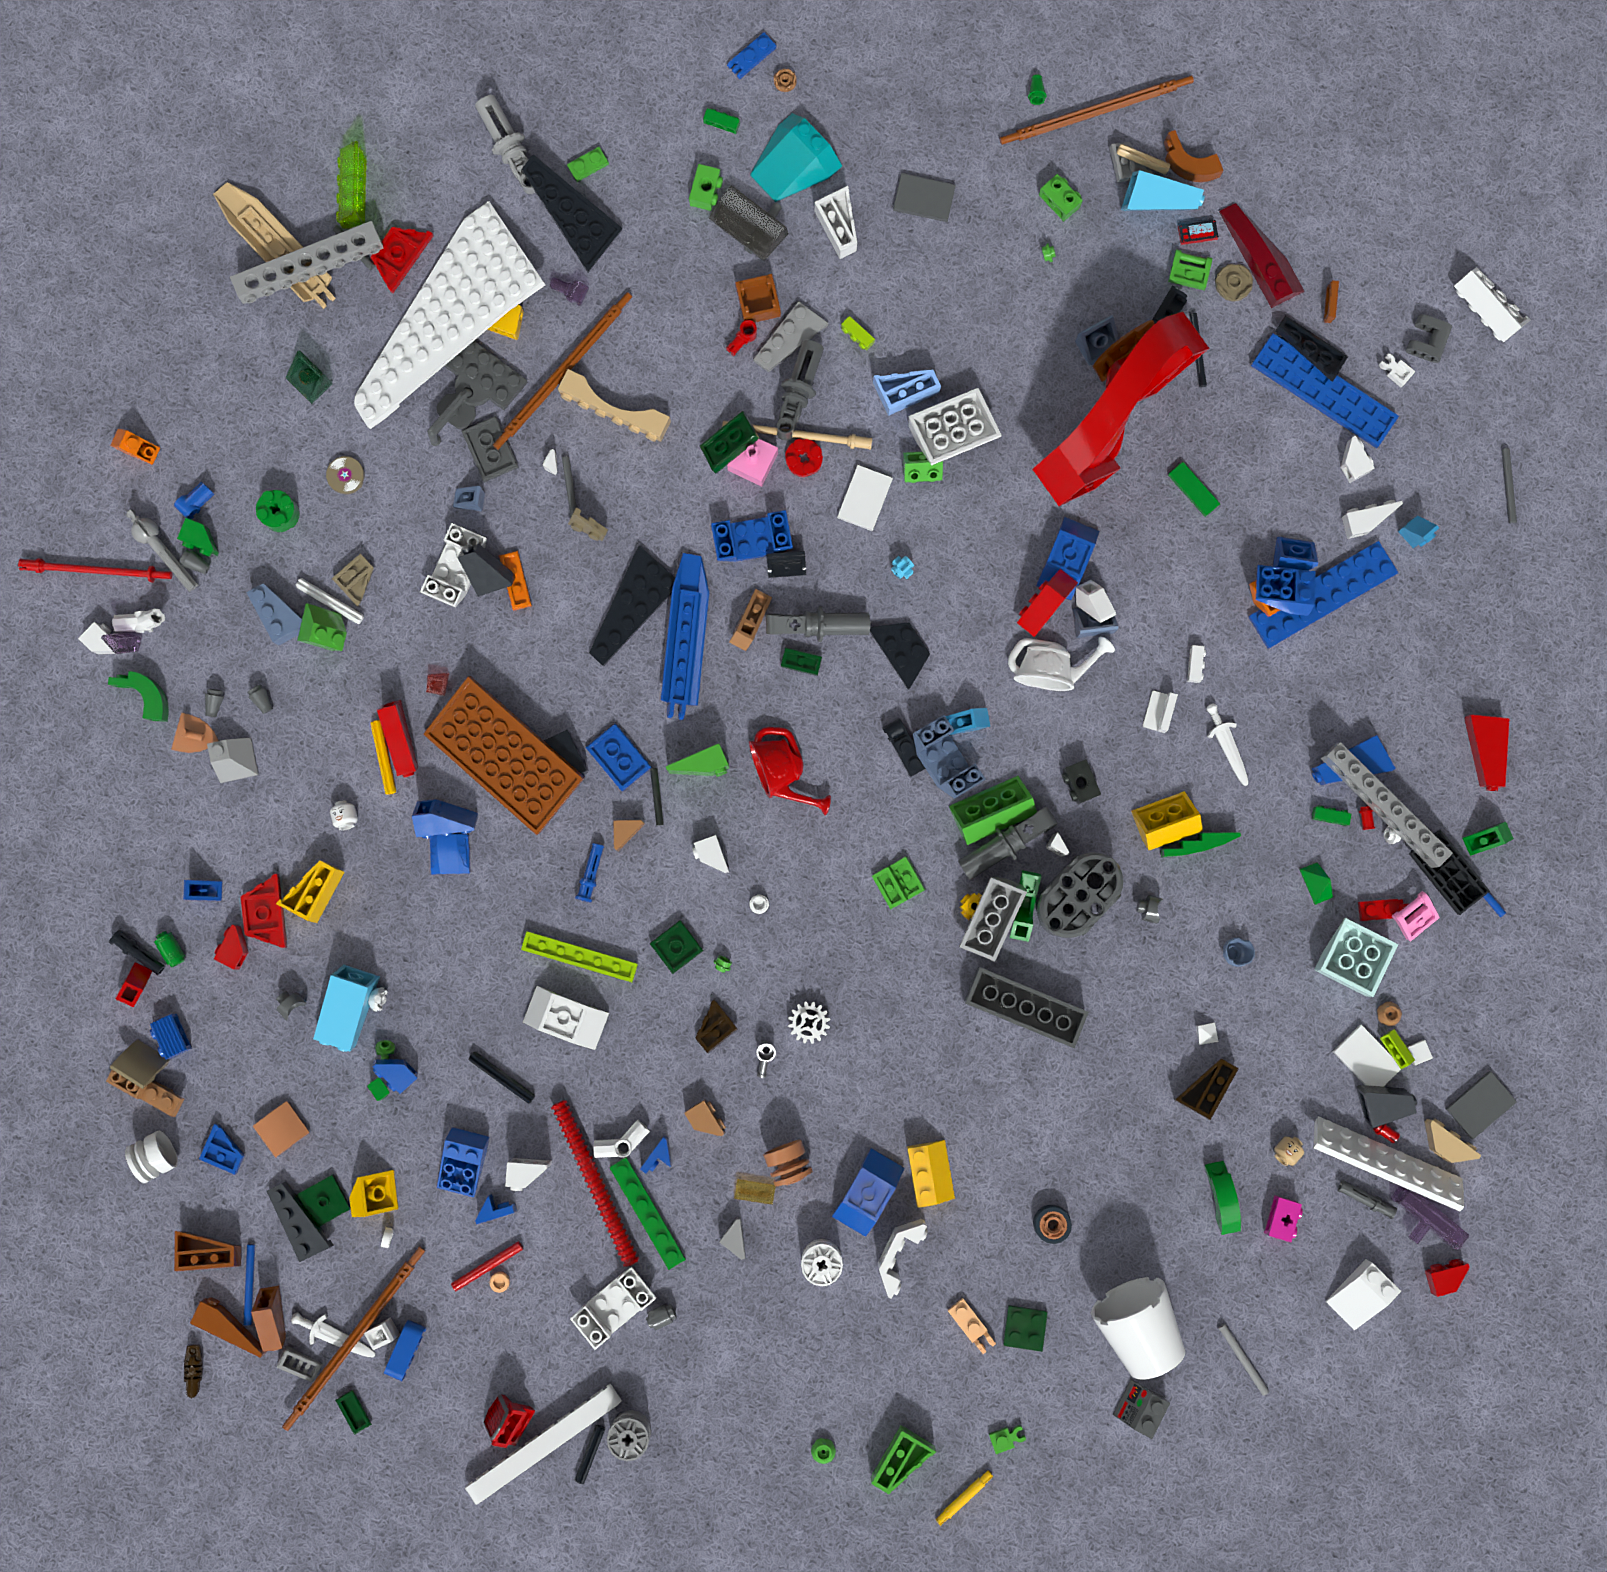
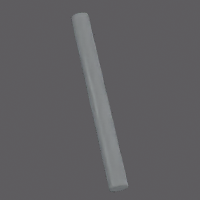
(1243, 1359)

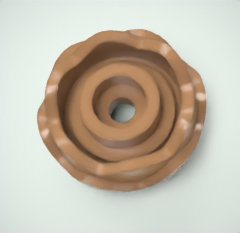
(789, 76)
(1383, 1016)

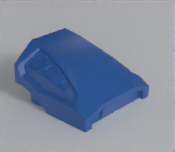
(450, 854)

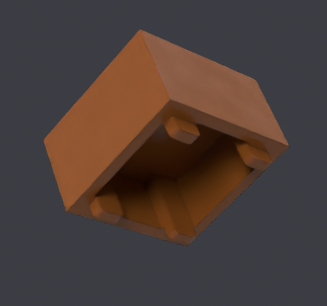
(758, 298)

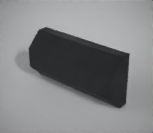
(1454, 878)

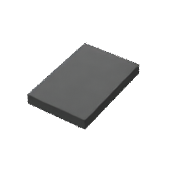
(924, 197)
(488, 459)
(1481, 1105)

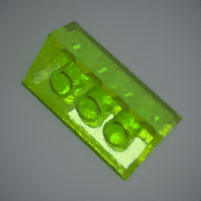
(351, 186)

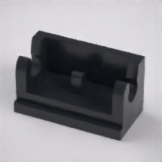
(1171, 304)
(786, 564)

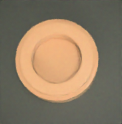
(499, 1282)

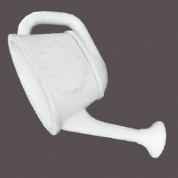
(1049, 665)

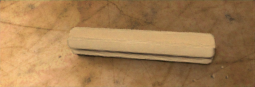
(1143, 159)

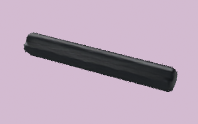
(501, 1077)

